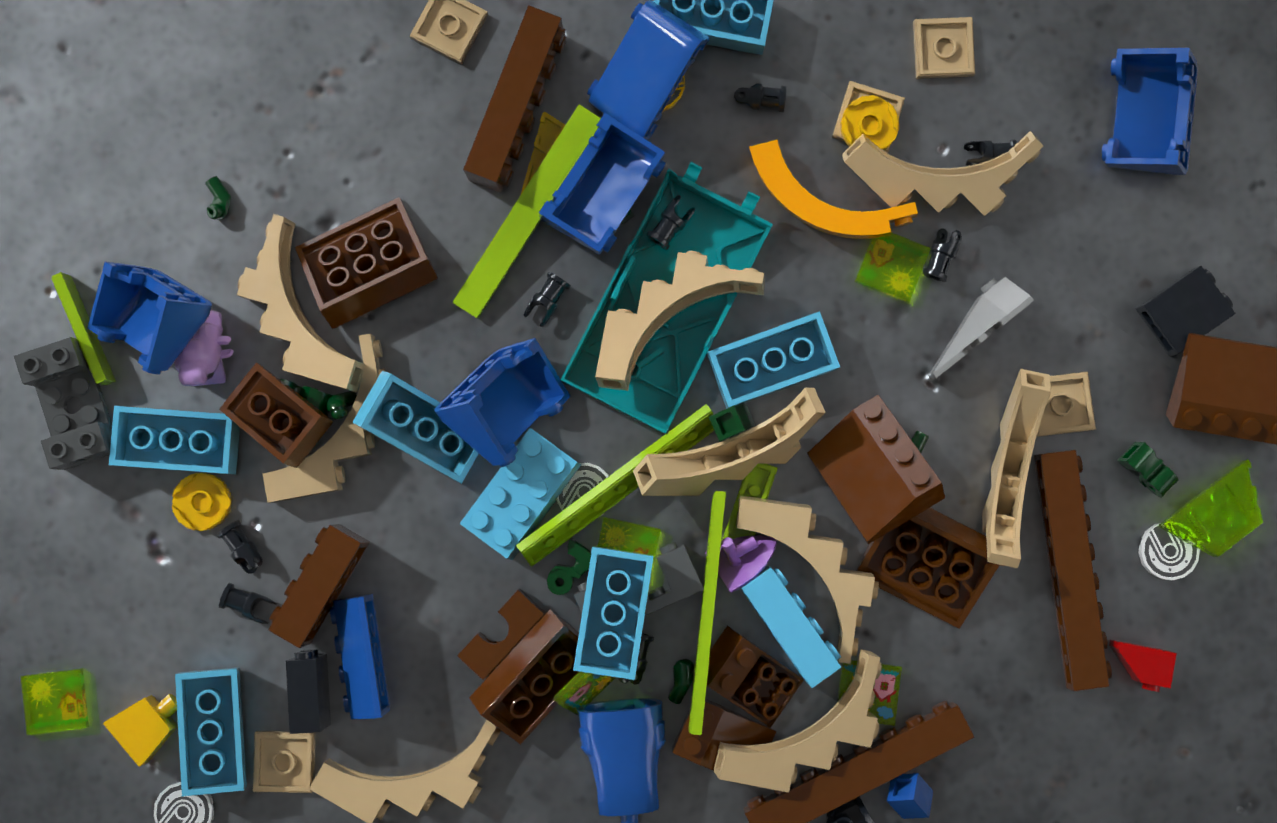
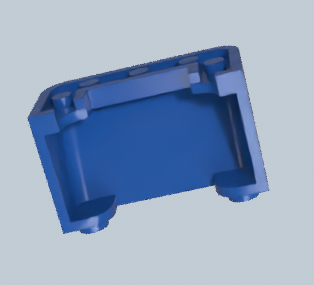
(646, 68)
(1153, 110)
(603, 185)
(147, 313)
(503, 400)

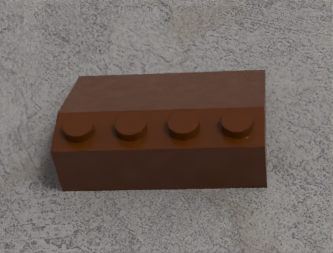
(365, 263)
(1226, 389)
(876, 470)
(932, 565)

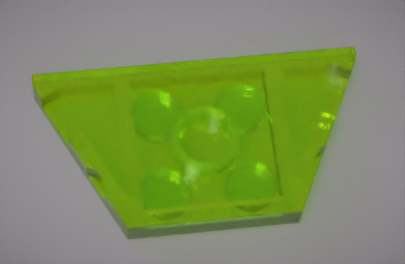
(1219, 513)

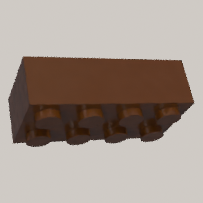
(318, 585)
(527, 680)

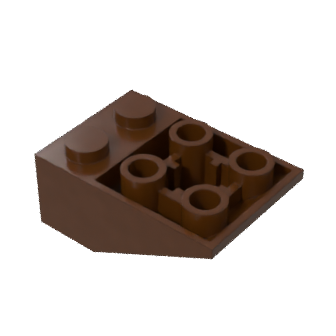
(750, 677)

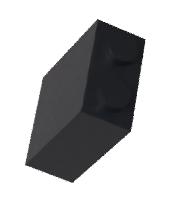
(1186, 307)
(308, 692)

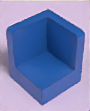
(910, 796)

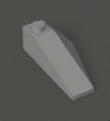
(990, 311)

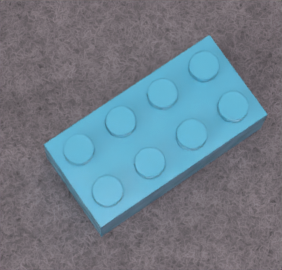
(728, 23)
(773, 360)
(408, 422)
(174, 440)
(520, 494)
(613, 613)
(790, 627)
(210, 731)

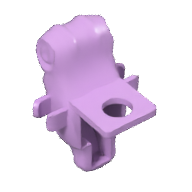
(204, 354)

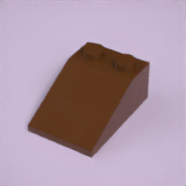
(276, 416)
(718, 726)

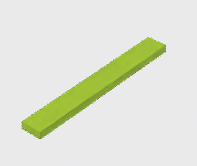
(525, 213)
(611, 489)
(707, 613)

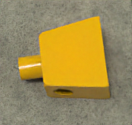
(144, 727)

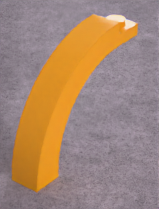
(816, 213)

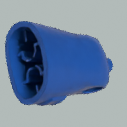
(624, 753)

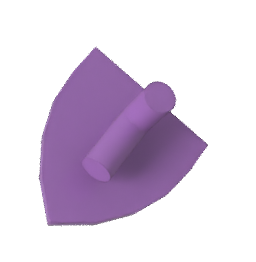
(744, 559)

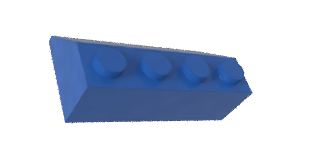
(361, 657)

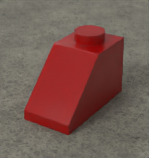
(1146, 664)

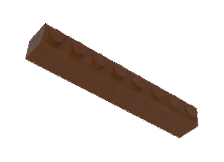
(1072, 570)
(864, 768)

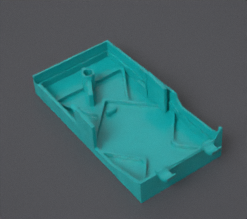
(675, 352)

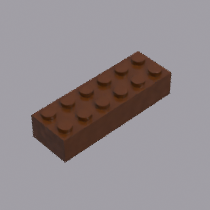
(515, 99)

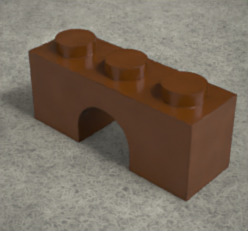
(485, 655)

